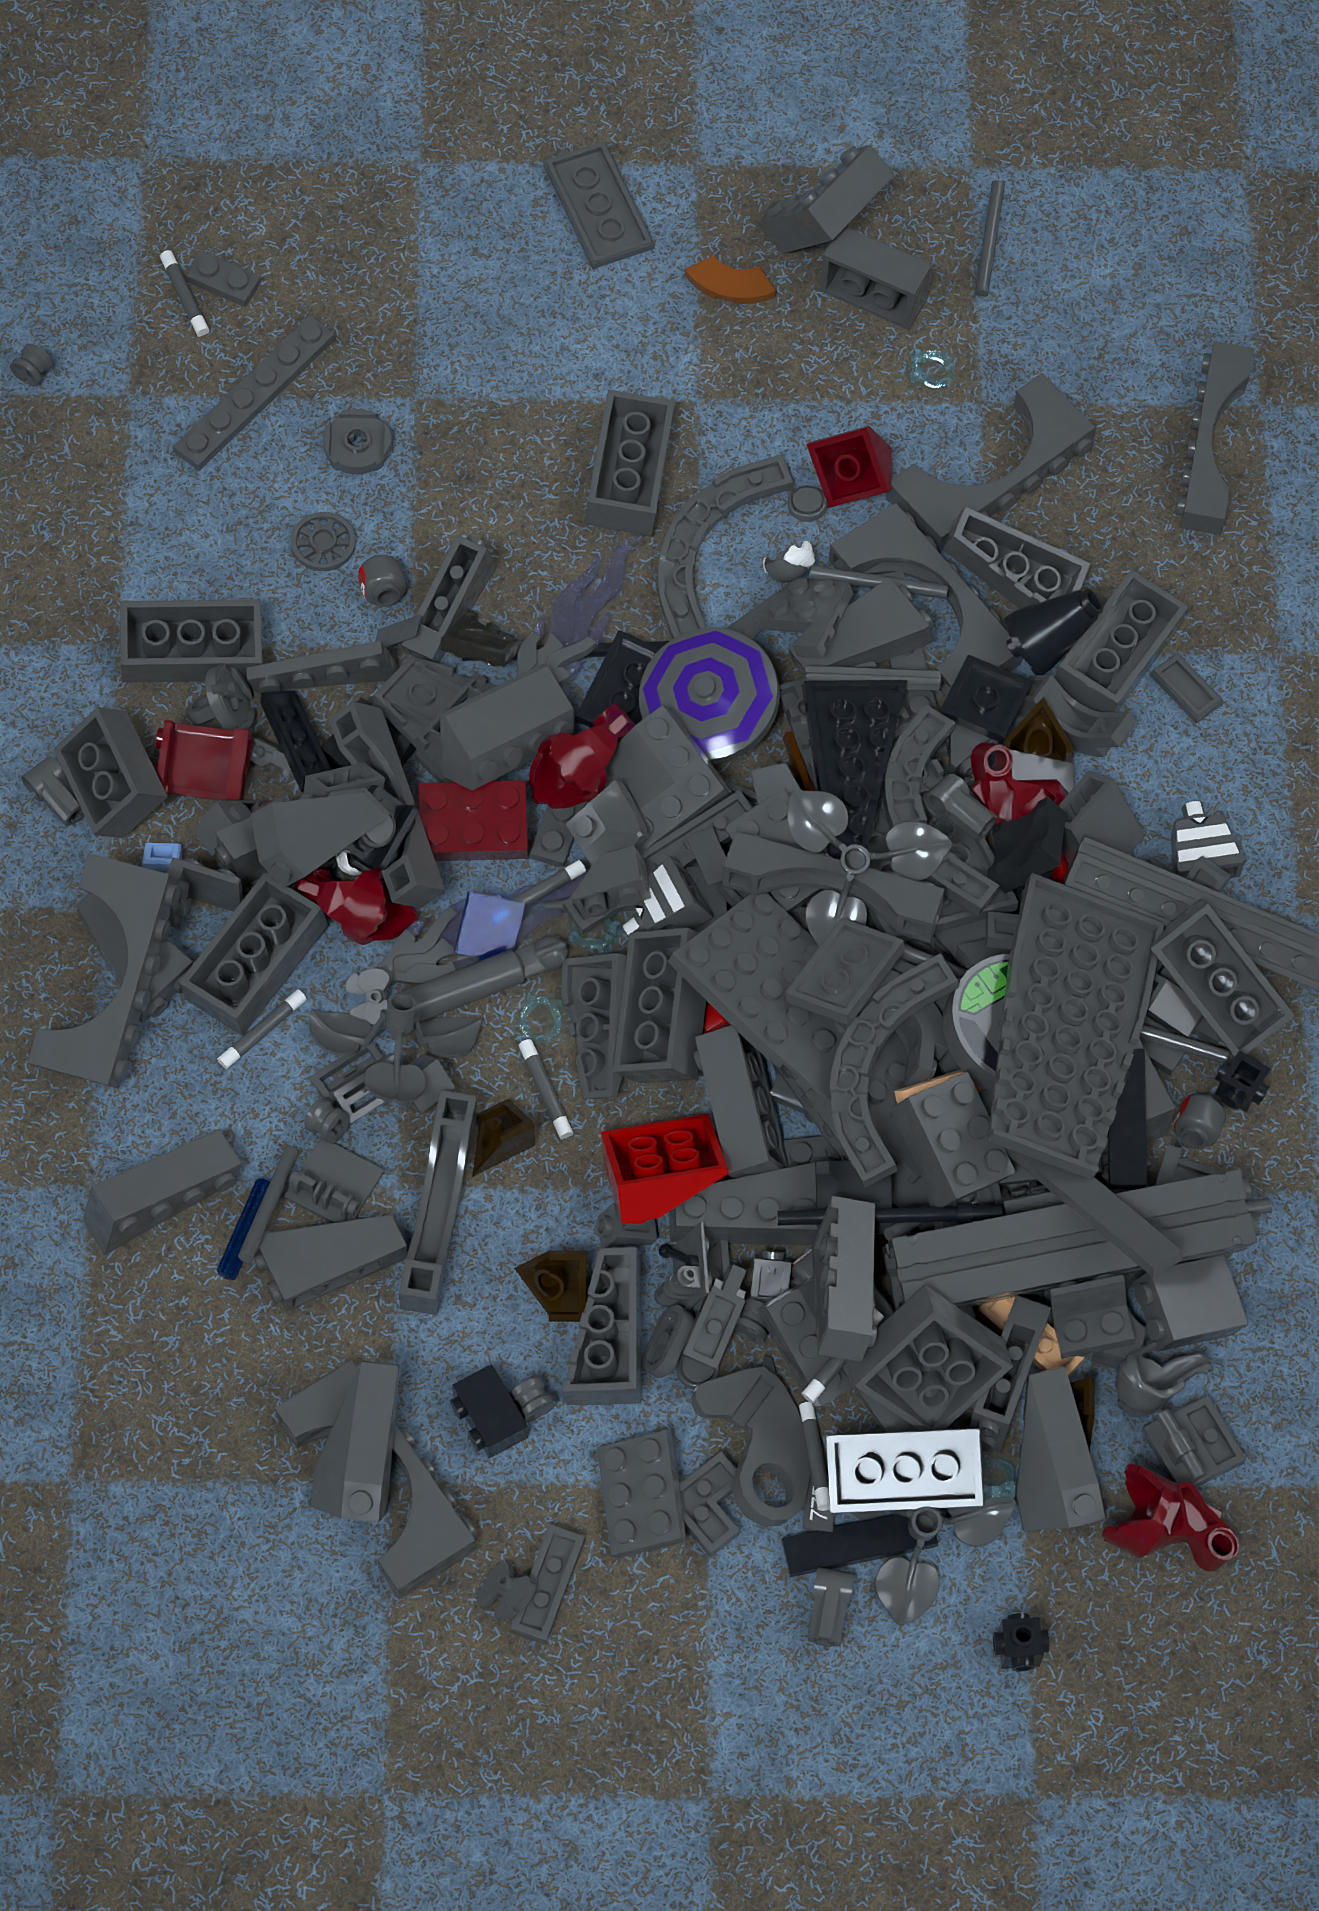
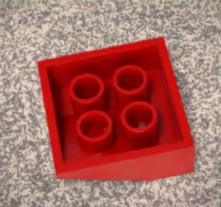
(660, 1165)

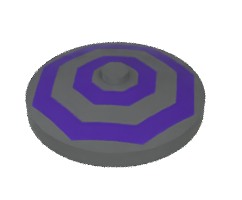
(717, 689)

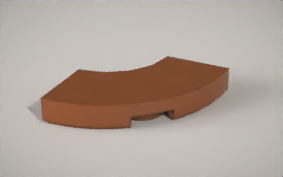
(730, 284)

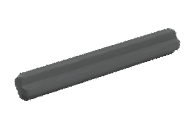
(916, 678)

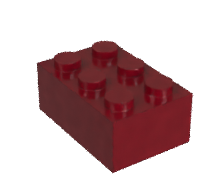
(475, 823)

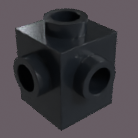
(1242, 1082)
(1017, 1654)

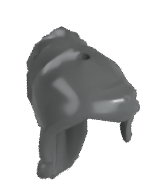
(1147, 1386)

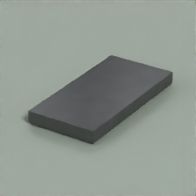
(598, 205)

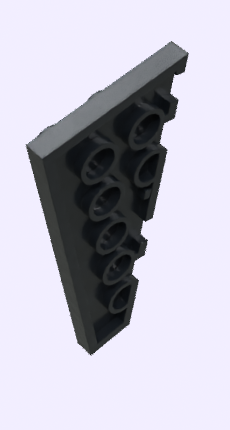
(851, 745)

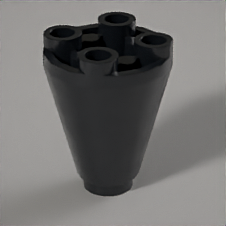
(1051, 628)

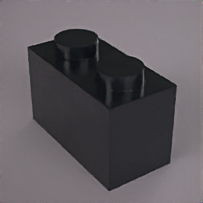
(489, 1412)

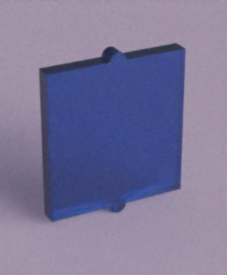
(488, 925)

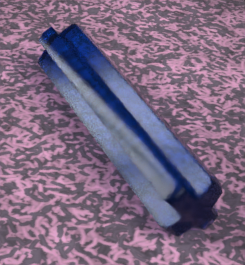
(230, 1262)

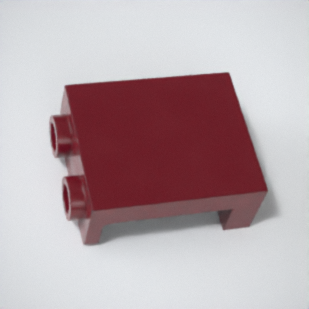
(203, 761)

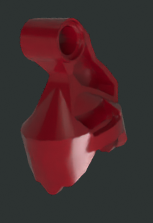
(571, 766)
(1001, 792)
(358, 904)
(1169, 1515)

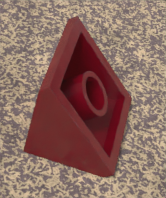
(852, 465)

